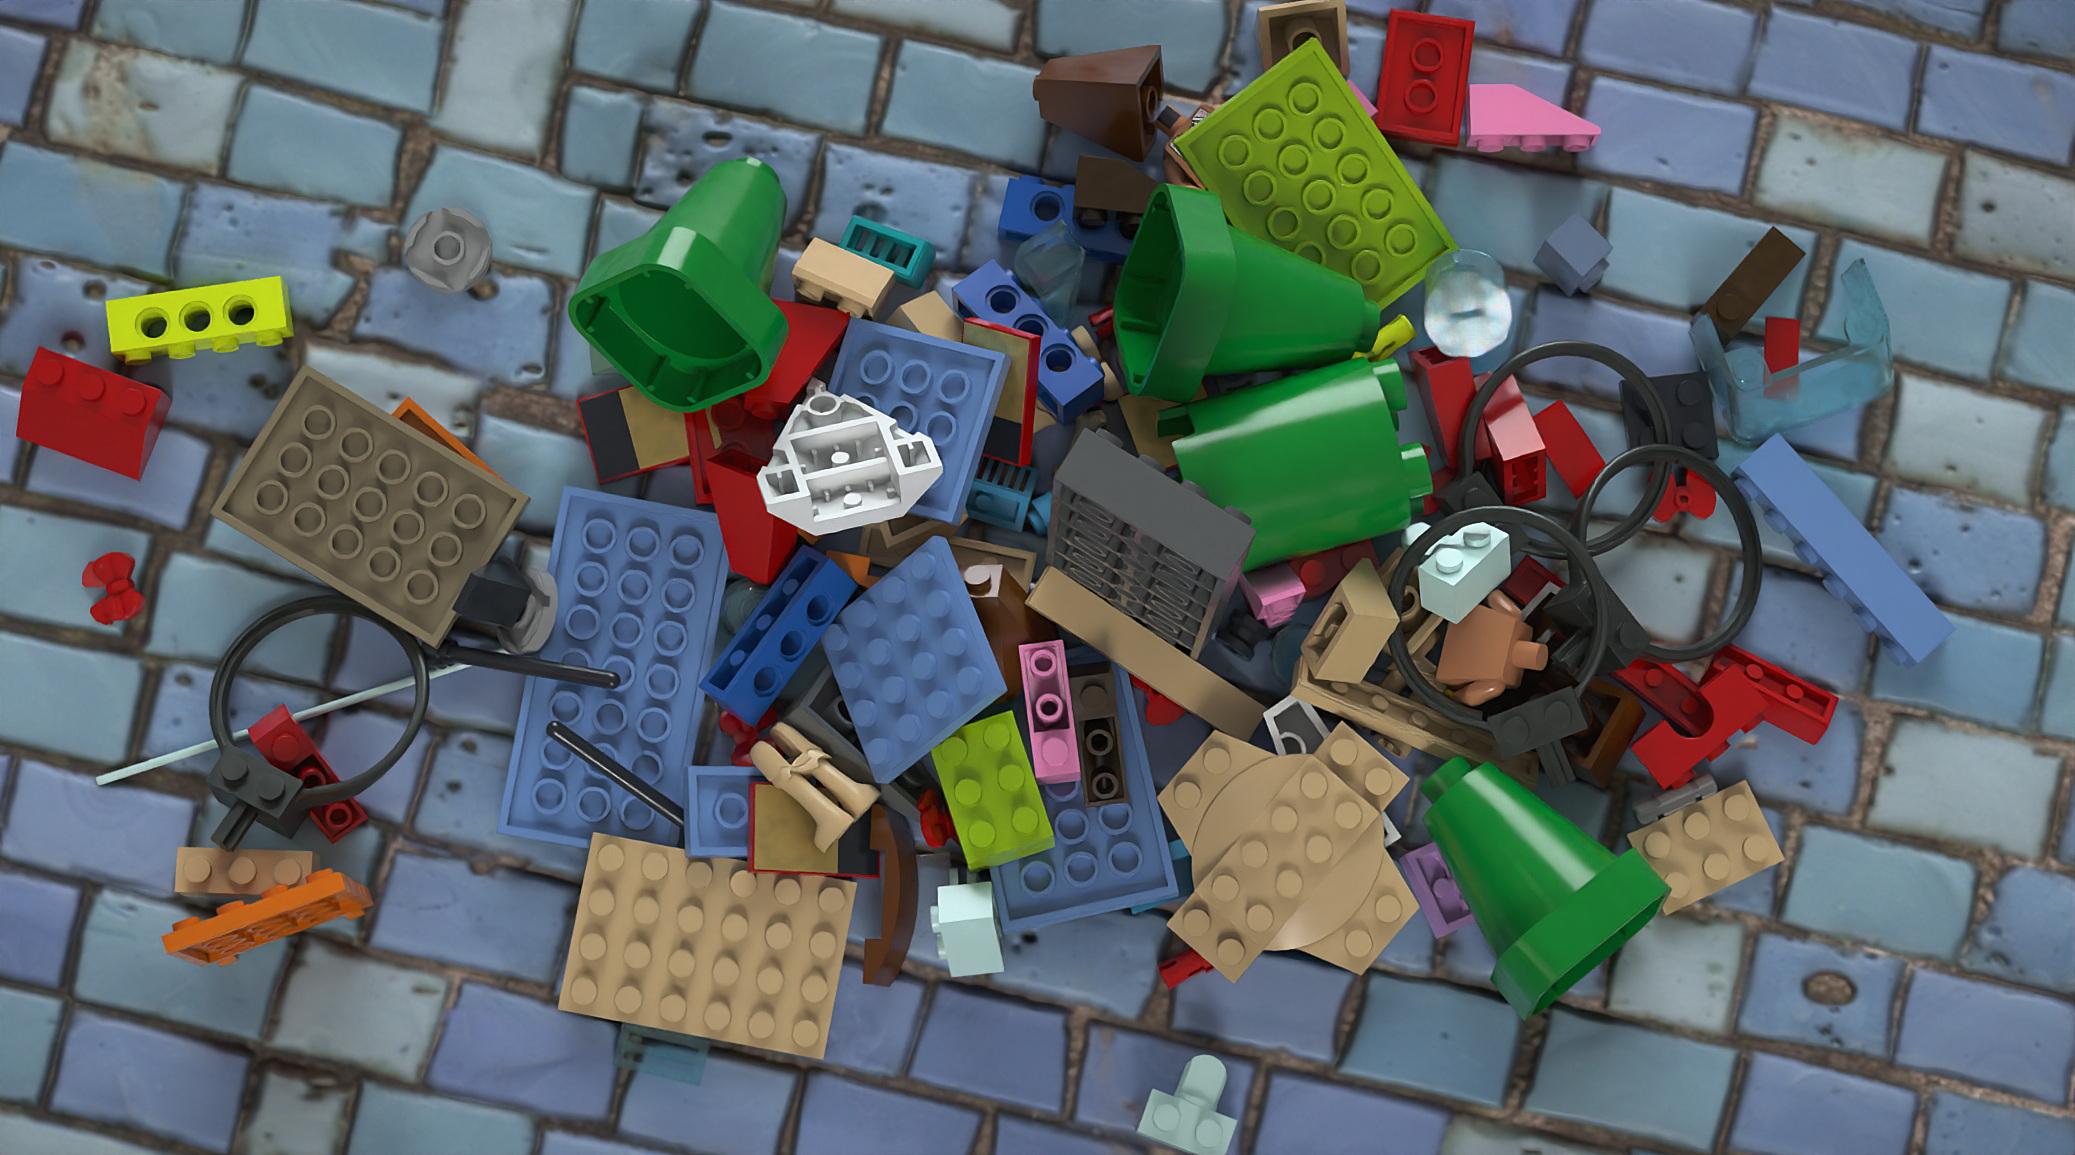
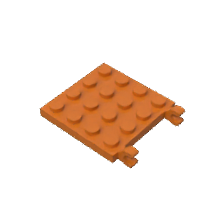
(274, 917)

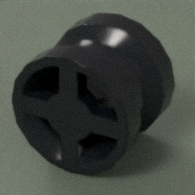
(1242, 635)

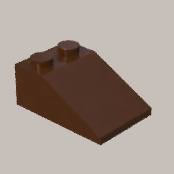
(1614, 721)

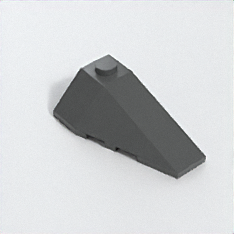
(824, 720)

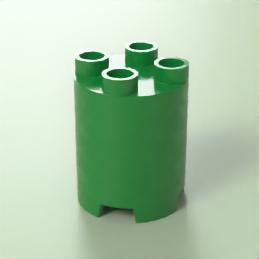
(1305, 457)

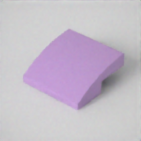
(1436, 890)

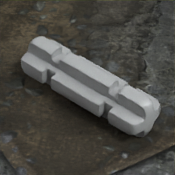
(1670, 800)

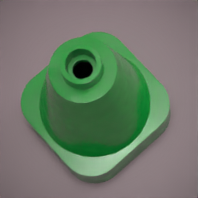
(691, 296)
(1226, 302)
(1535, 882)

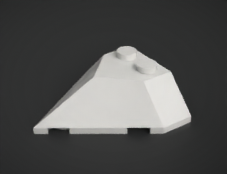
(844, 465)

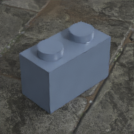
(1574, 255)

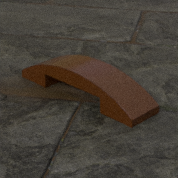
(900, 899)

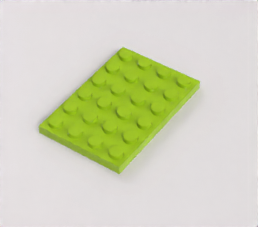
(1317, 177)

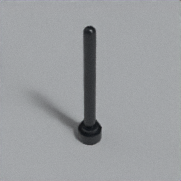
(451, 653)
(616, 772)

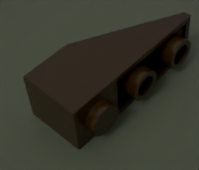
(1110, 192)
(1098, 733)

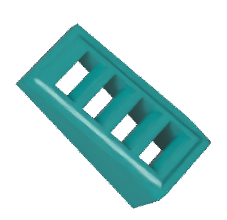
(911, 246)

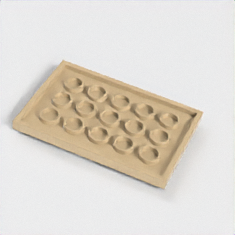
(707, 947)

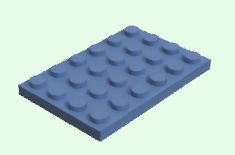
(1101, 853)

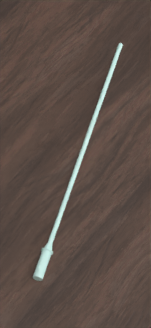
(312, 712)

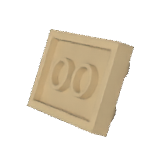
(1708, 845)

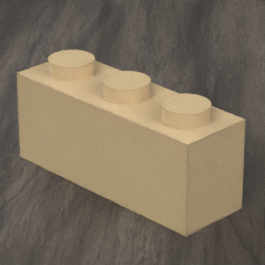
(241, 872)

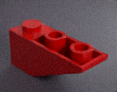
(294, 752)

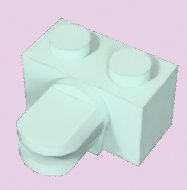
(1460, 568)
(968, 926)
(1190, 1116)

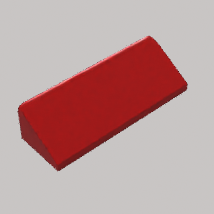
(1792, 702)

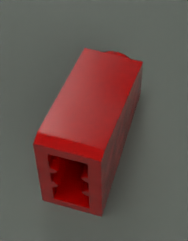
(811, 341)
(1446, 393)
(1515, 445)
(754, 539)

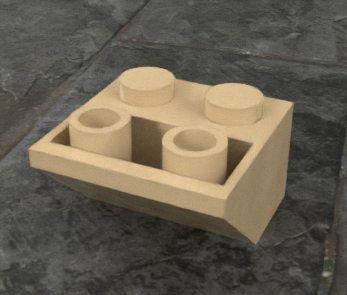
(842, 281)
(1351, 627)

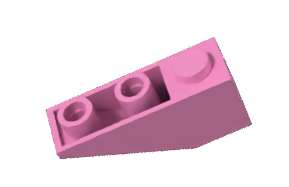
(1514, 117)
(1271, 593)
(1049, 712)

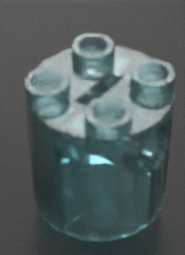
(1466, 303)

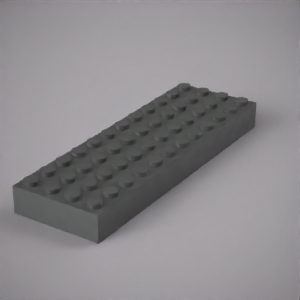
(1146, 541)

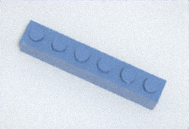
(1842, 551)

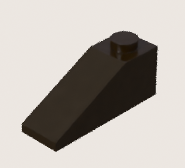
(1751, 284)

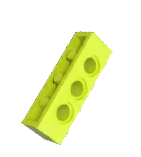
(132, 317)

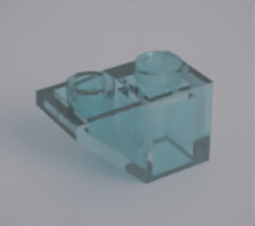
(1054, 268)

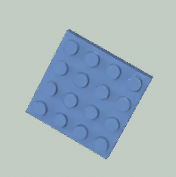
(929, 389)
(912, 660)

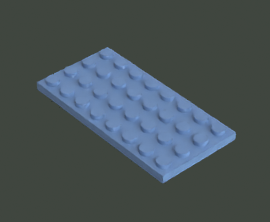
(636, 600)

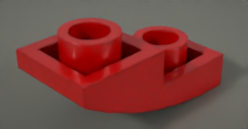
(1568, 448)

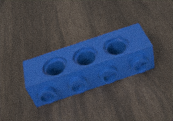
(1020, 222)
(1061, 393)
(778, 635)

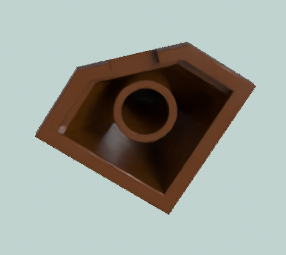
(1105, 97)
(1005, 620)

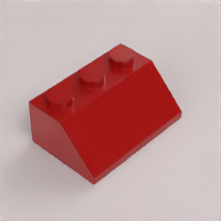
(90, 413)

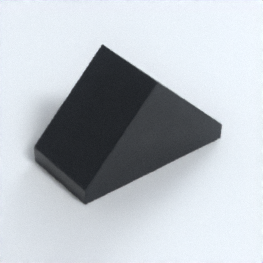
(494, 593)

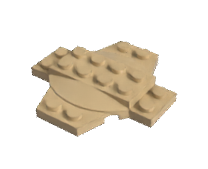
(1288, 852)

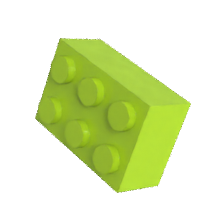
(992, 793)

